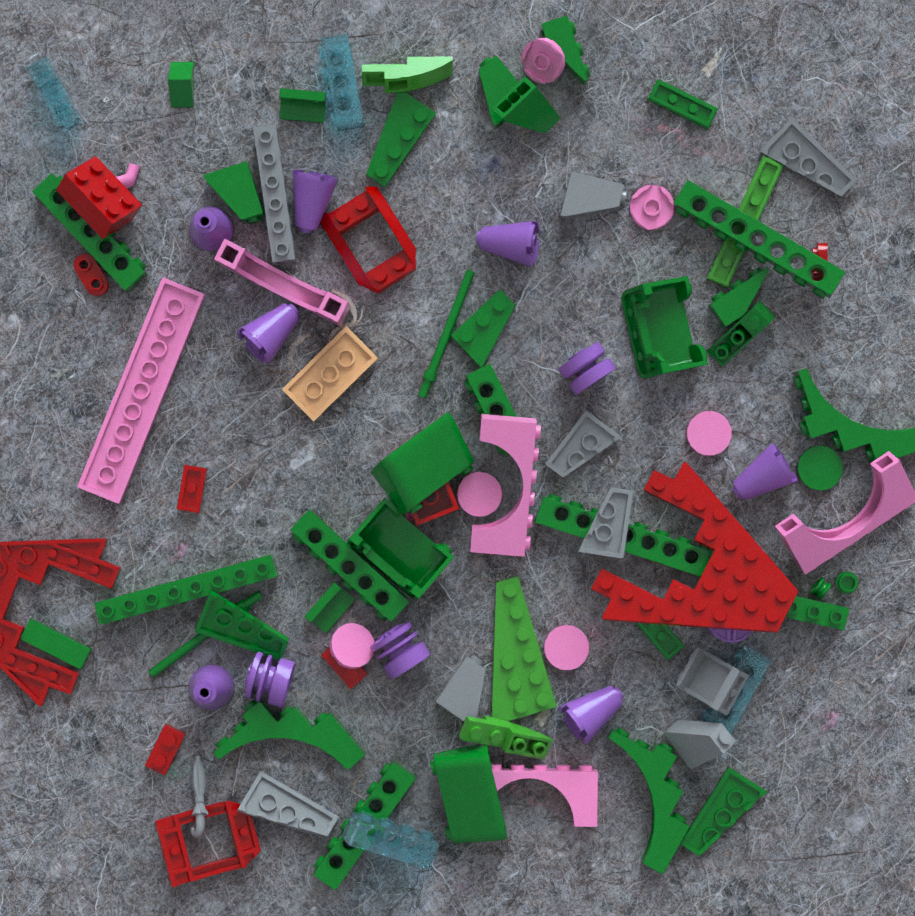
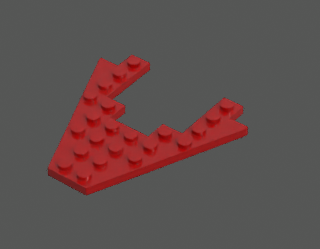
(31, 561)
(737, 588)

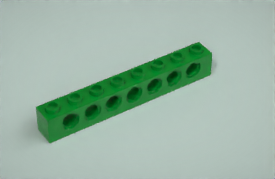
(693, 193)
(660, 538)
(186, 589)

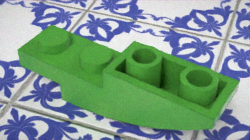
(416, 74)
(506, 735)

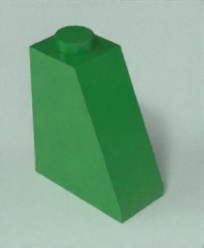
(495, 83)
(527, 108)
(238, 191)

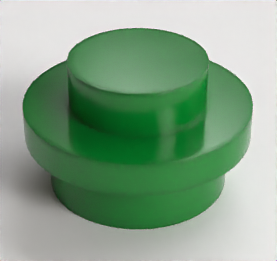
(846, 582)

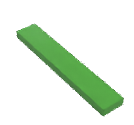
(752, 205)

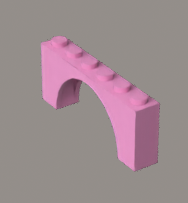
(263, 274)
(889, 496)
(509, 533)
(576, 784)

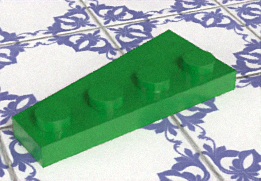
(400, 133)
(233, 625)
(725, 804)

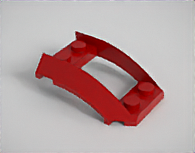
(352, 214)
(175, 851)

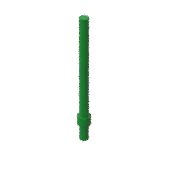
(430, 375)
(198, 639)

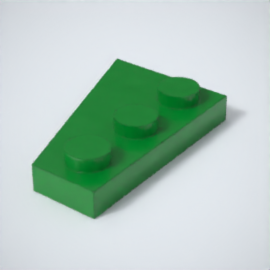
(483, 328)

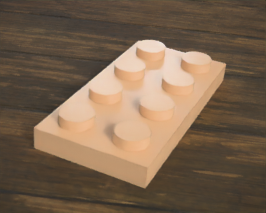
(330, 373)

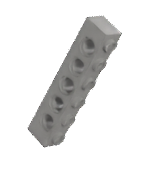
(275, 194)

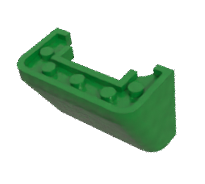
(661, 328)
(424, 464)
(400, 550)
(469, 795)

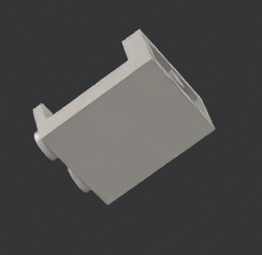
(711, 680)

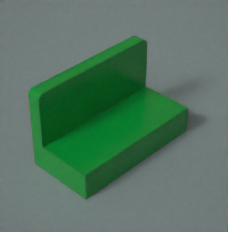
(302, 105)
(330, 607)

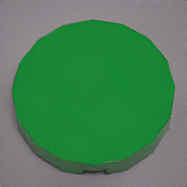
(819, 468)

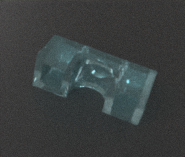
(55, 94)

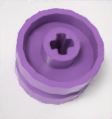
(585, 366)

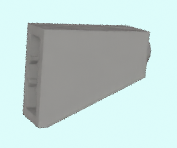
(591, 196)
(464, 689)
(699, 741)

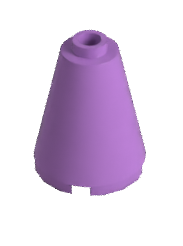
(311, 197)
(210, 236)
(511, 241)
(269, 332)
(764, 474)
(217, 682)
(591, 712)

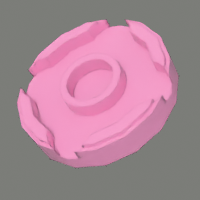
(543, 60)
(651, 207)
(709, 433)
(479, 494)
(351, 645)
(566, 647)

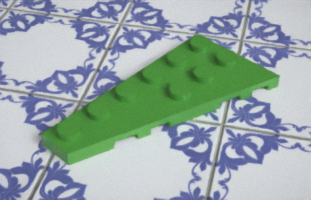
(518, 666)

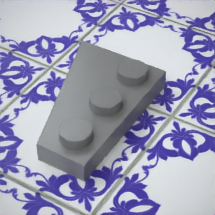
(582, 443)
(610, 526)

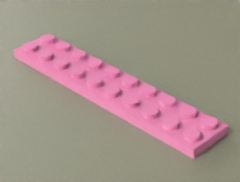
(141, 390)

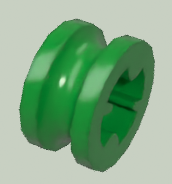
(820, 588)

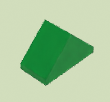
(181, 84)

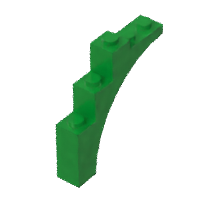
(847, 433)
(263, 724)
(666, 829)

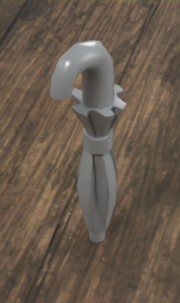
(199, 811)

